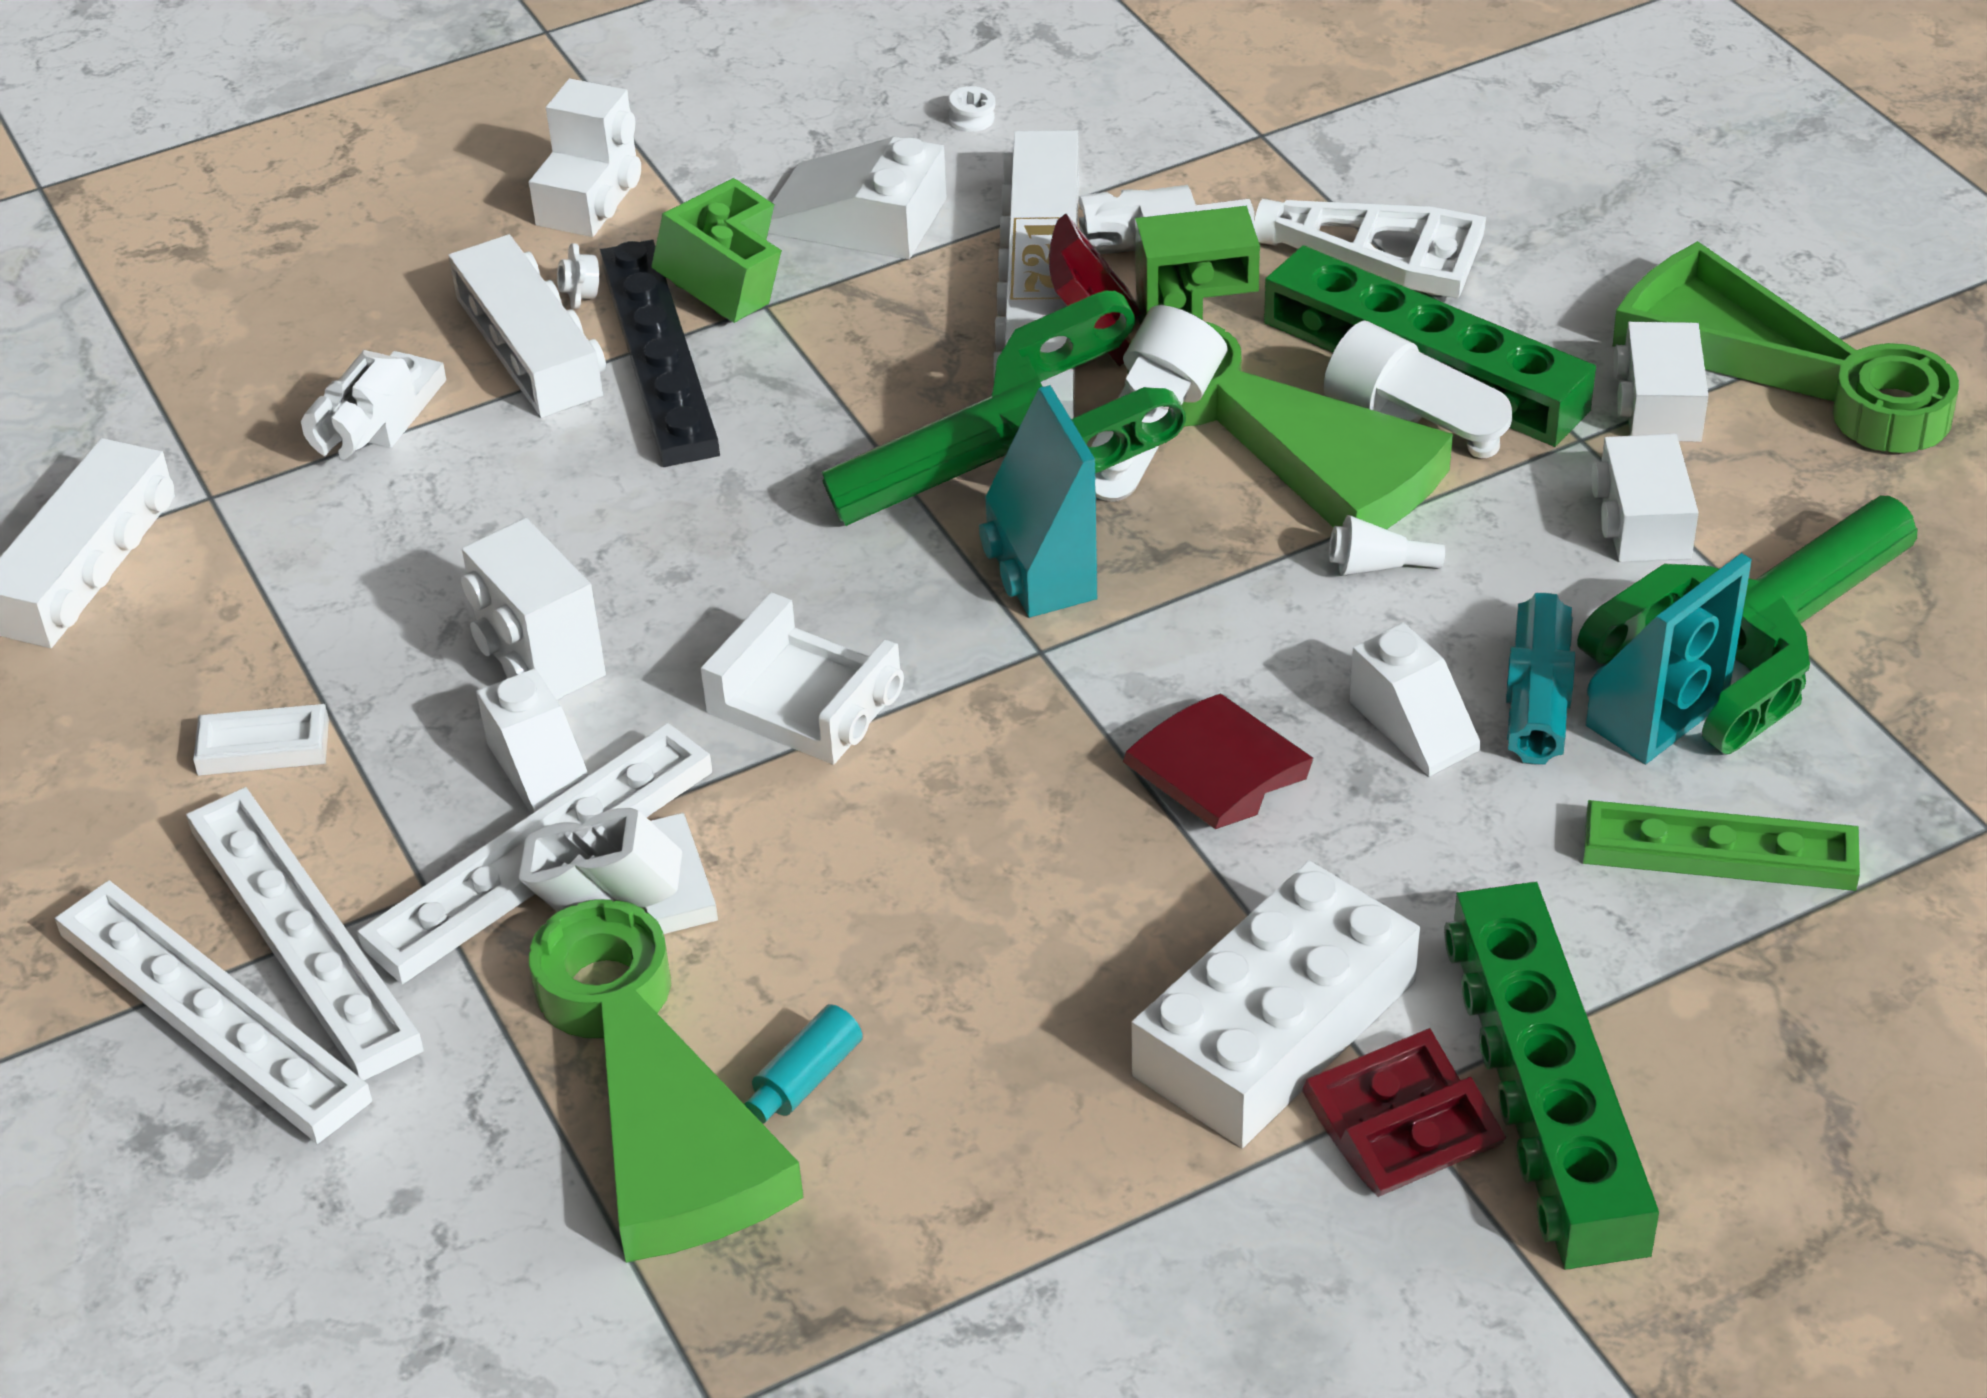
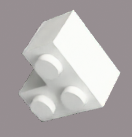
(589, 161)

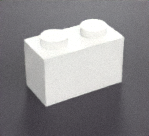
(1662, 380)
(1646, 498)

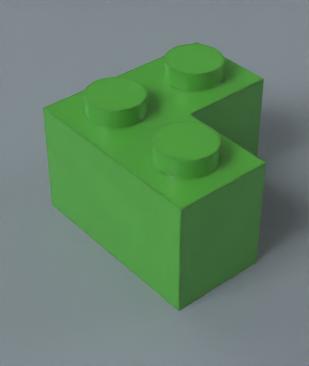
(720, 249)
(1194, 258)

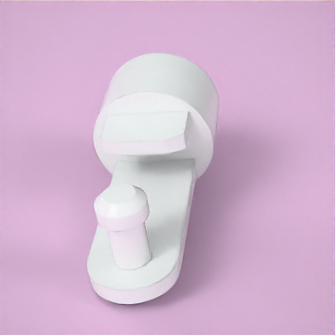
(1170, 353)
(1394, 378)

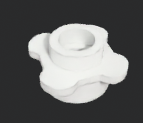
(578, 276)

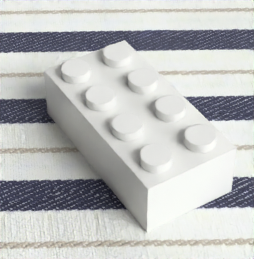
(1274, 1002)

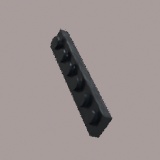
(659, 355)

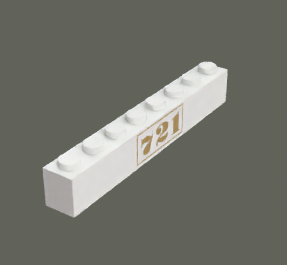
(1036, 192)

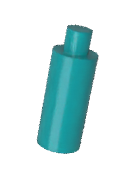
(804, 1063)

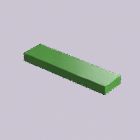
(1722, 845)

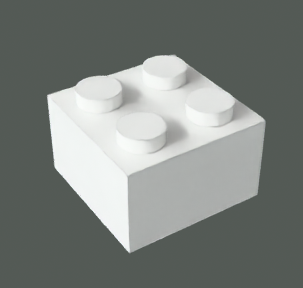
(533, 608)

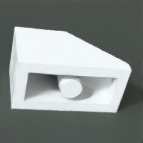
(1412, 699)
(530, 738)

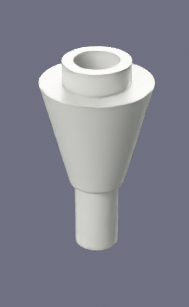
(1368, 548)

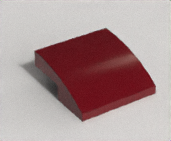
(1081, 271)
(1217, 760)
(1402, 1113)

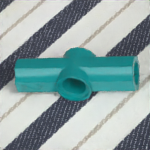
(1540, 679)

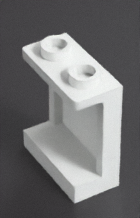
(798, 683)

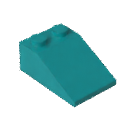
(1044, 512)
(1672, 668)

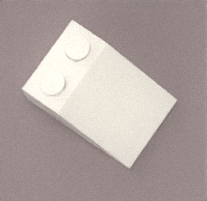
(865, 197)

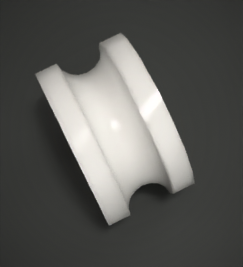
(971, 108)

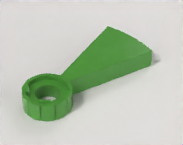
(1772, 343)
(1324, 448)
(682, 1142)

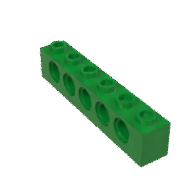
(1326, 297)
(1551, 1078)

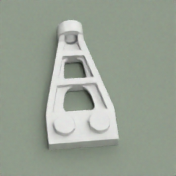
(1437, 264)

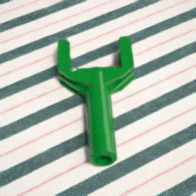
(989, 426)
(1774, 607)

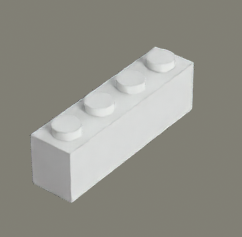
(528, 325)
(80, 539)

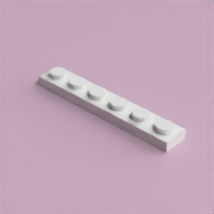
(488, 881)
(305, 935)
(214, 1011)

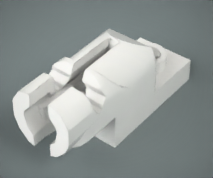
(1111, 219)
(372, 402)

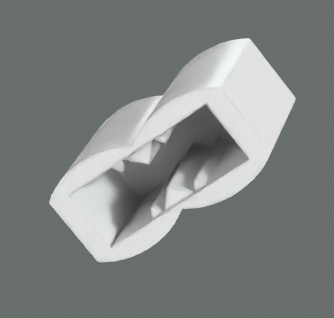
(604, 858)

